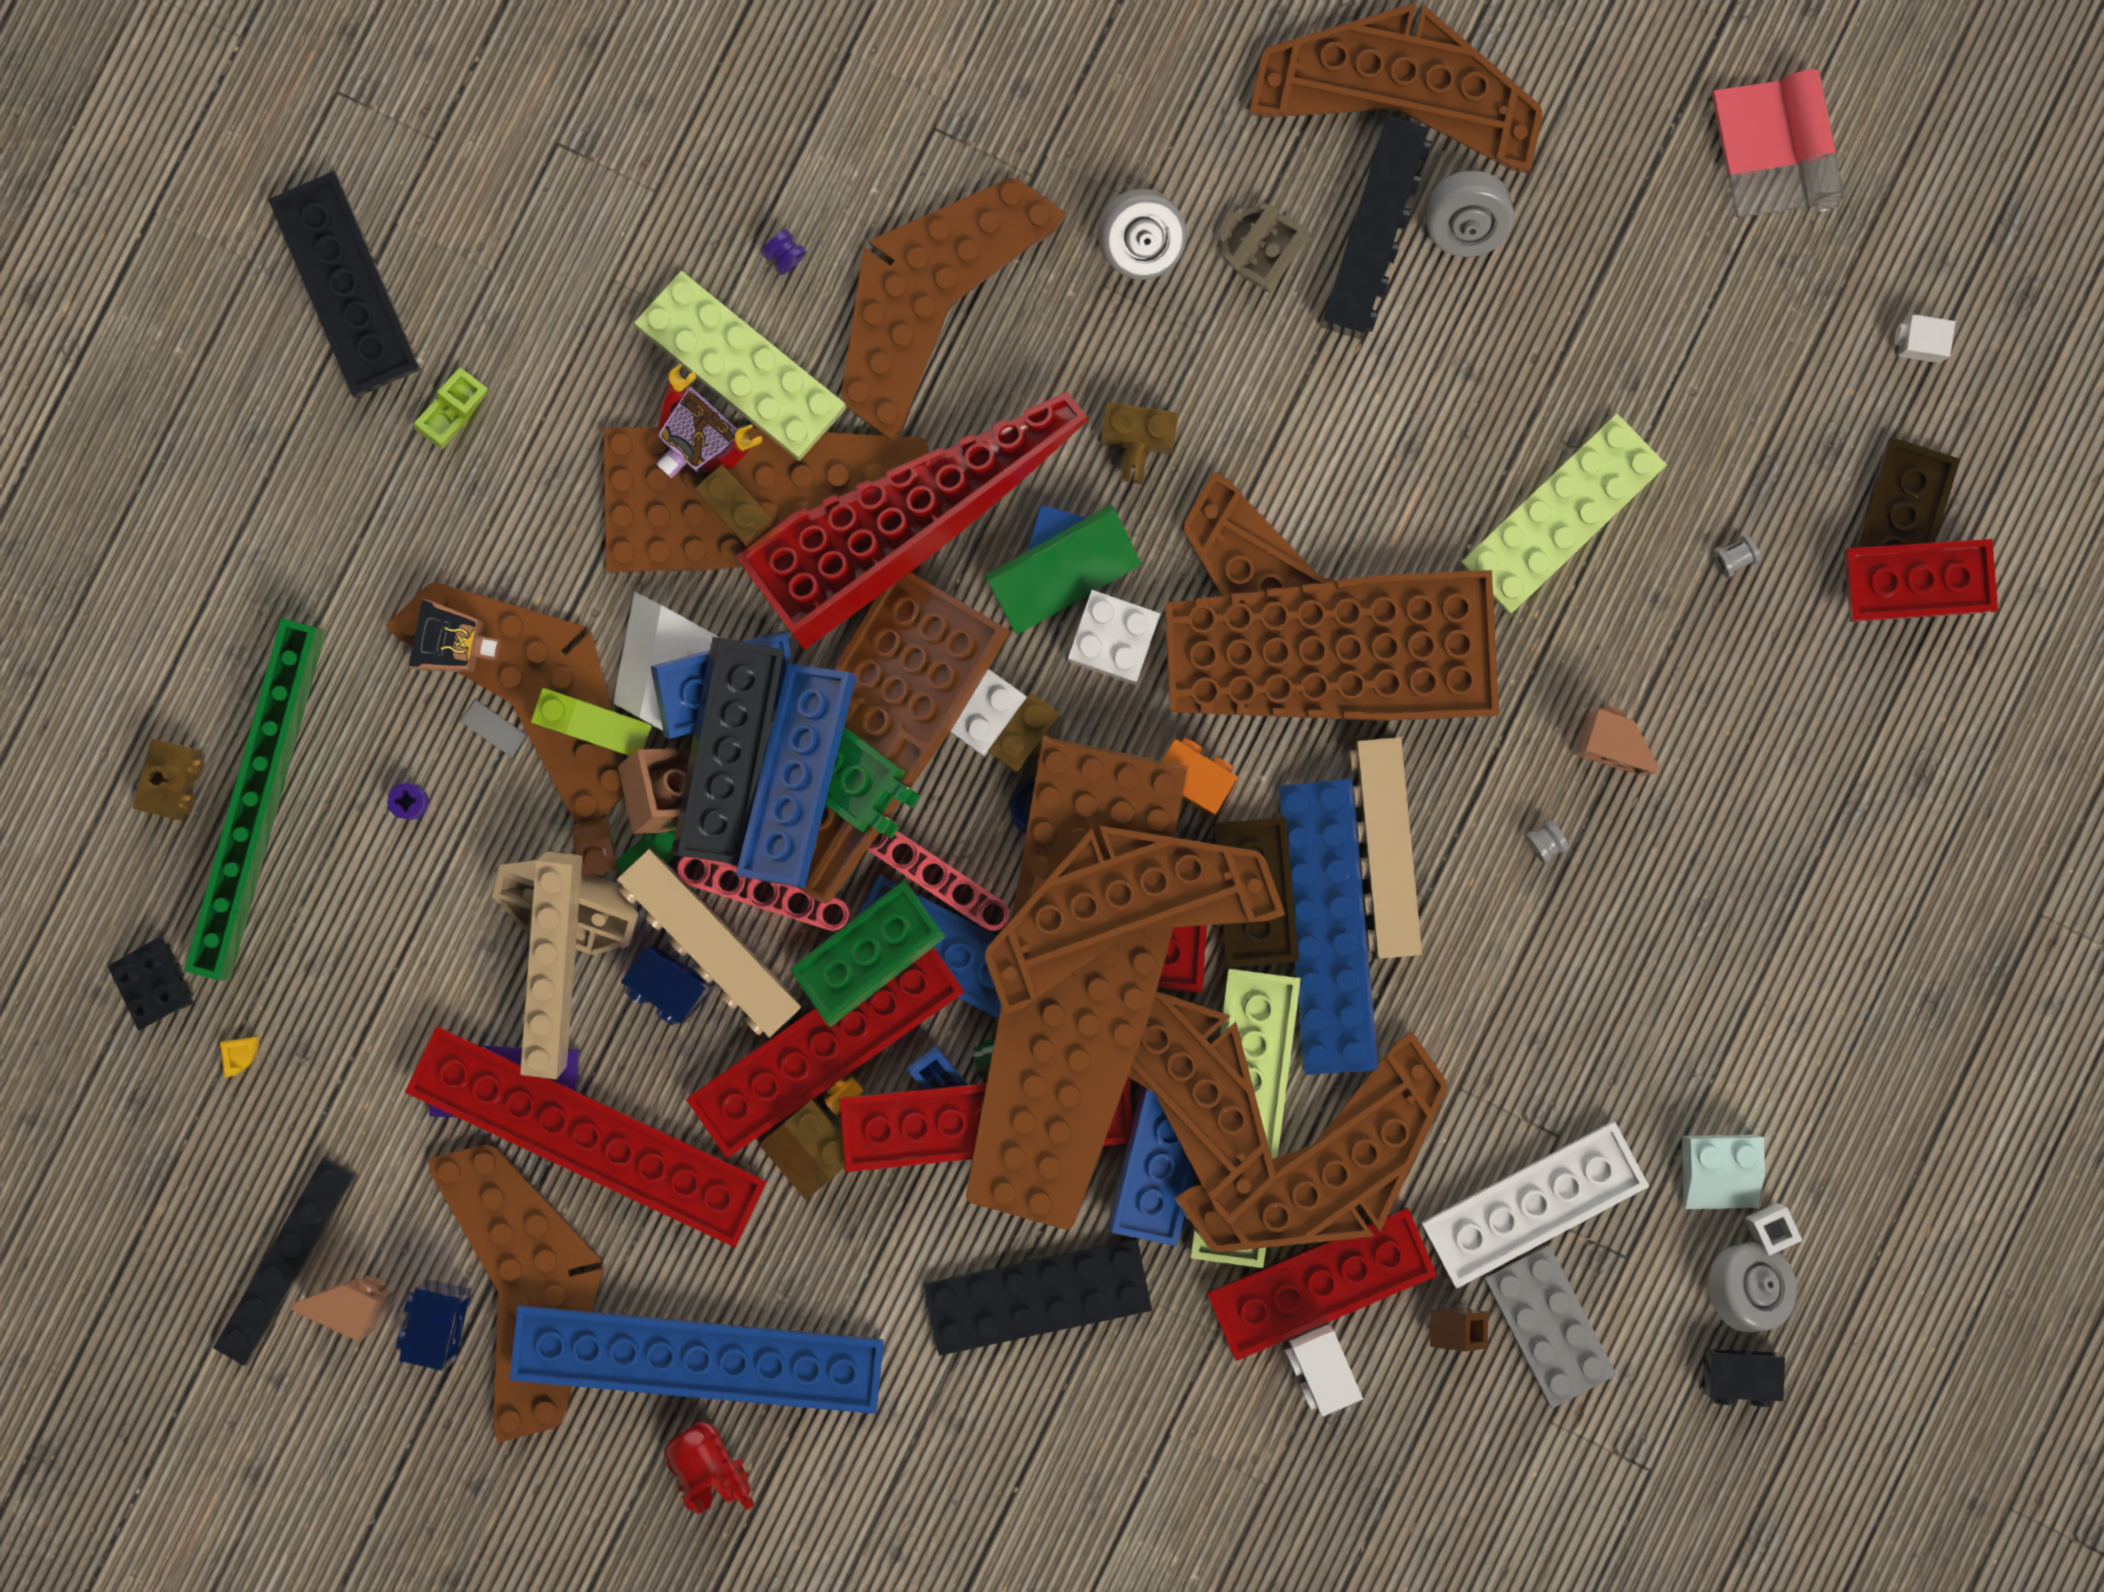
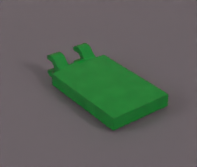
(865, 785)

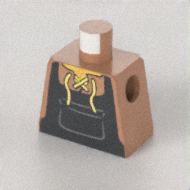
(449, 640)

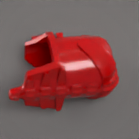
(704, 1463)

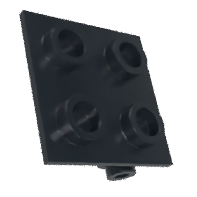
(151, 983)

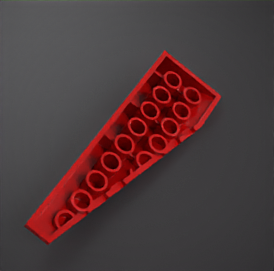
(857, 545)

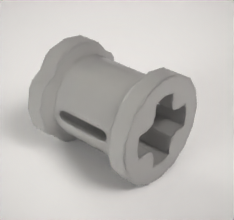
(1737, 555)

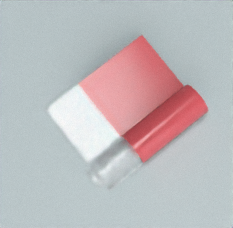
(1778, 145)

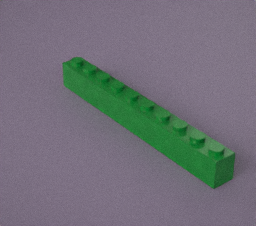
(255, 800)

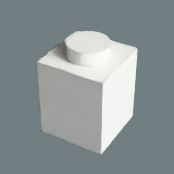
(1925, 338)
(1773, 1228)

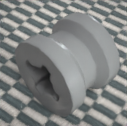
(1547, 841)

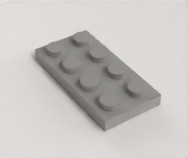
(1549, 1325)

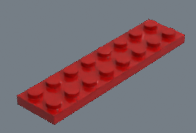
(815, 1056)
(929, 1126)

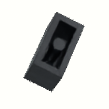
(1743, 1376)

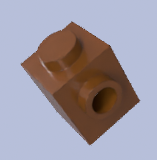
(596, 846)
(1459, 1329)

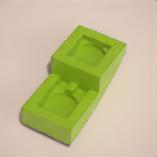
(451, 409)

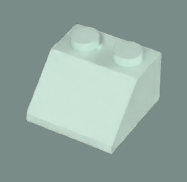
(1722, 1171)

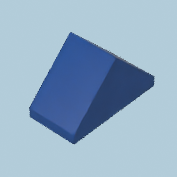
(1050, 523)
(935, 1070)

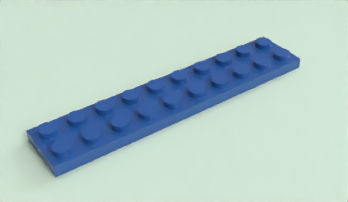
(696, 1359)

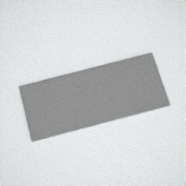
(493, 728)

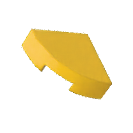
(238, 1055)

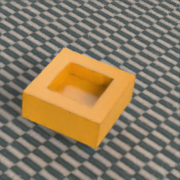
(845, 1087)

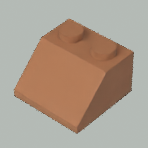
(1615, 742)
(654, 788)
(348, 1307)

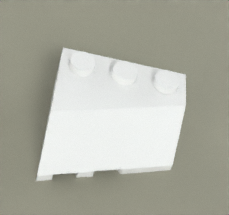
(653, 638)

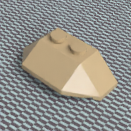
(604, 914)

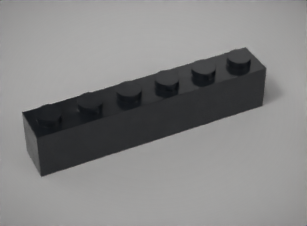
(1375, 228)

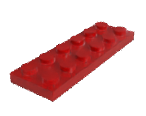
(1320, 1285)

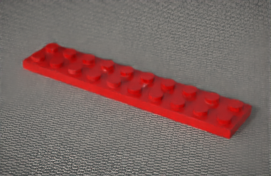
(586, 1136)

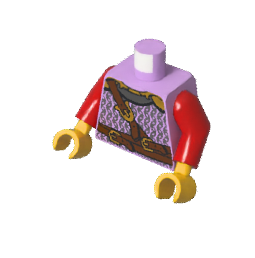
(697, 431)

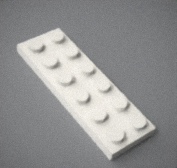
(1534, 1204)

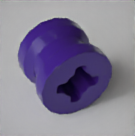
(783, 252)
(415, 801)

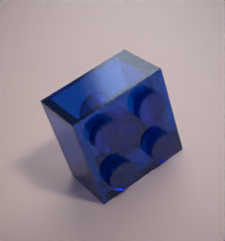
(666, 985)
(433, 1324)

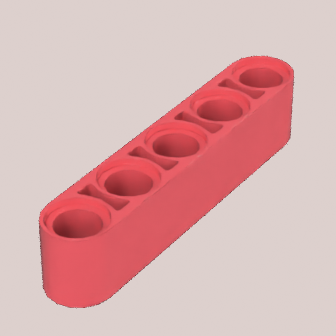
(944, 889)
(747, 894)

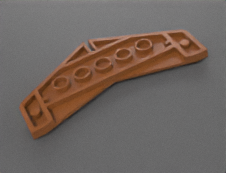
(1426, 76)
(932, 268)
(1240, 545)
(532, 660)
(1097, 902)
(1207, 1101)
(1351, 1164)
(529, 1260)

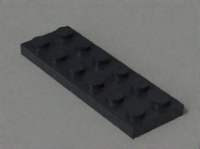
(344, 284)
(727, 750)
(1038, 1296)

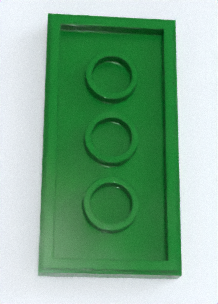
(1063, 569)
(867, 953)

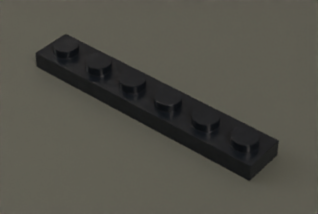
(285, 1261)

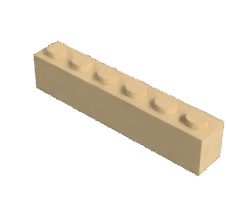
(1387, 848)
(709, 942)
(551, 964)

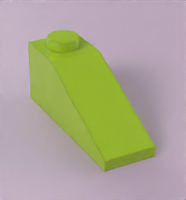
(590, 723)

